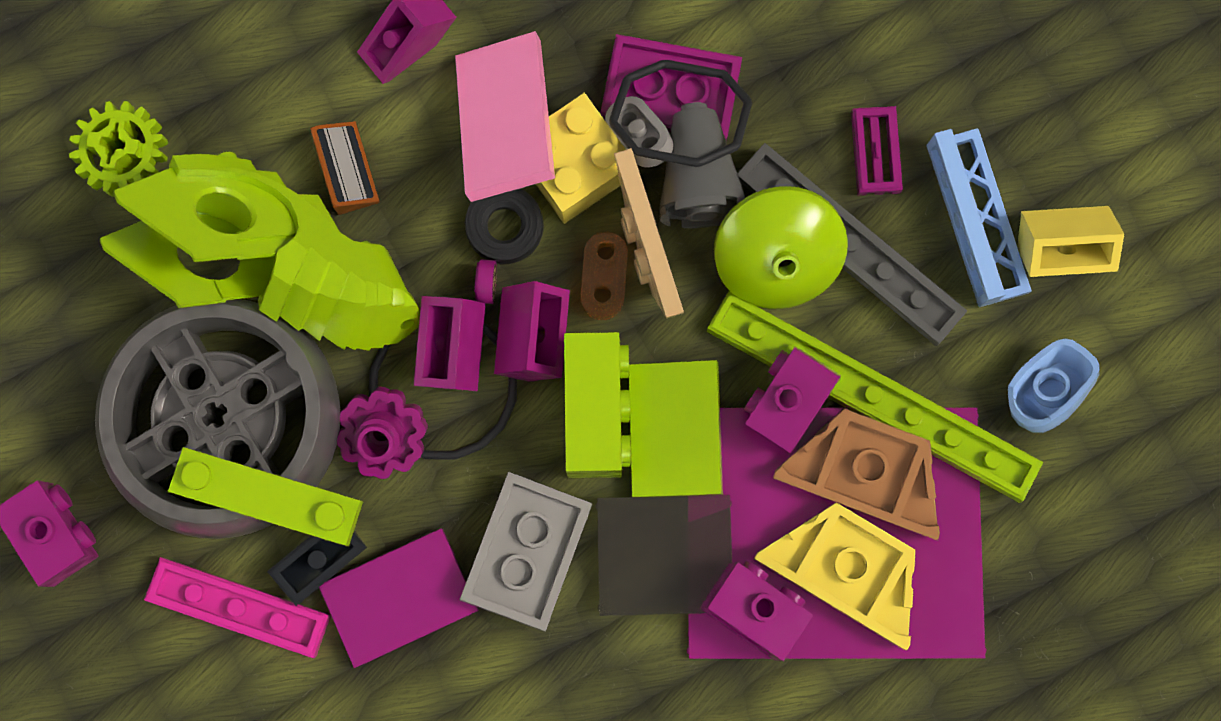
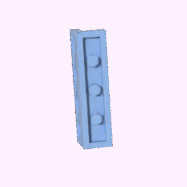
(968, 220)

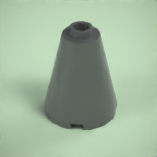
(703, 193)

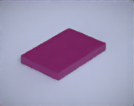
(668, 88)
(397, 598)

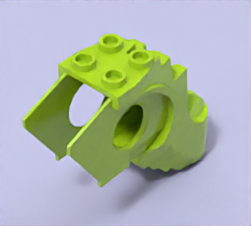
(284, 246)

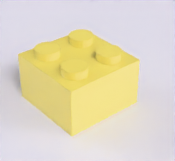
(582, 159)

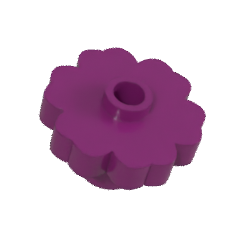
(390, 415)

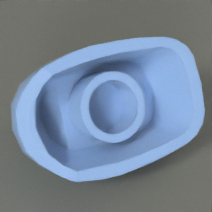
(1052, 385)

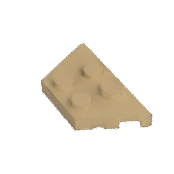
(641, 228)

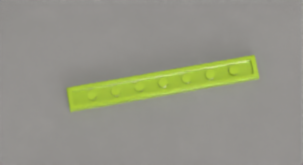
(882, 399)

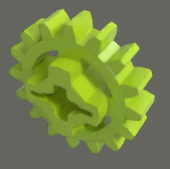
(110, 132)

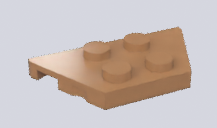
(868, 470)

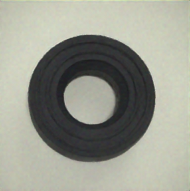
(511, 250)

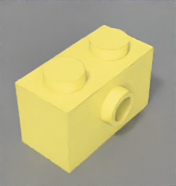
(1070, 241)

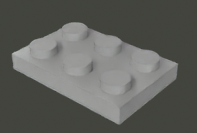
(526, 552)

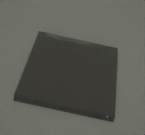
(661, 552)

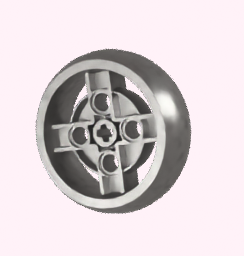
(174, 342)

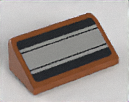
(345, 166)

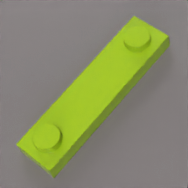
(265, 496)

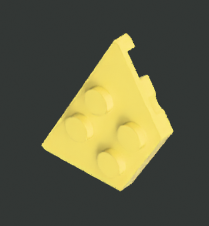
(850, 569)

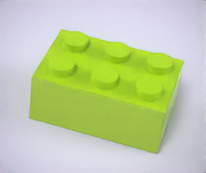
(596, 405)

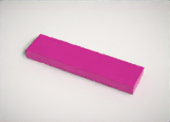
(237, 607)

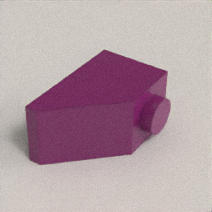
(404, 35)

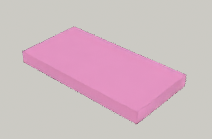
(504, 117)

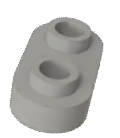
(643, 129)

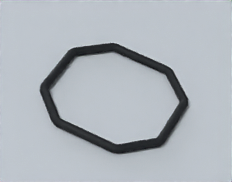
(670, 157)

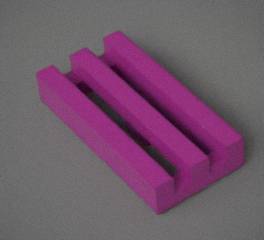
(878, 186)

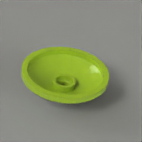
(775, 228)

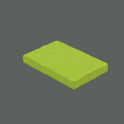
(675, 429)

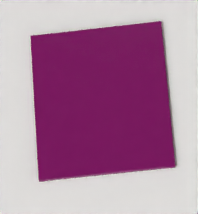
(946, 573)

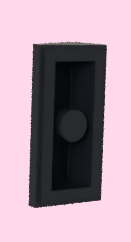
(313, 565)

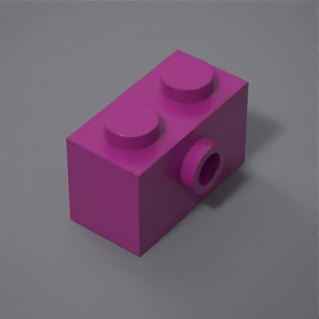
(531, 331)
(449, 343)
(791, 399)
(47, 533)
(757, 610)

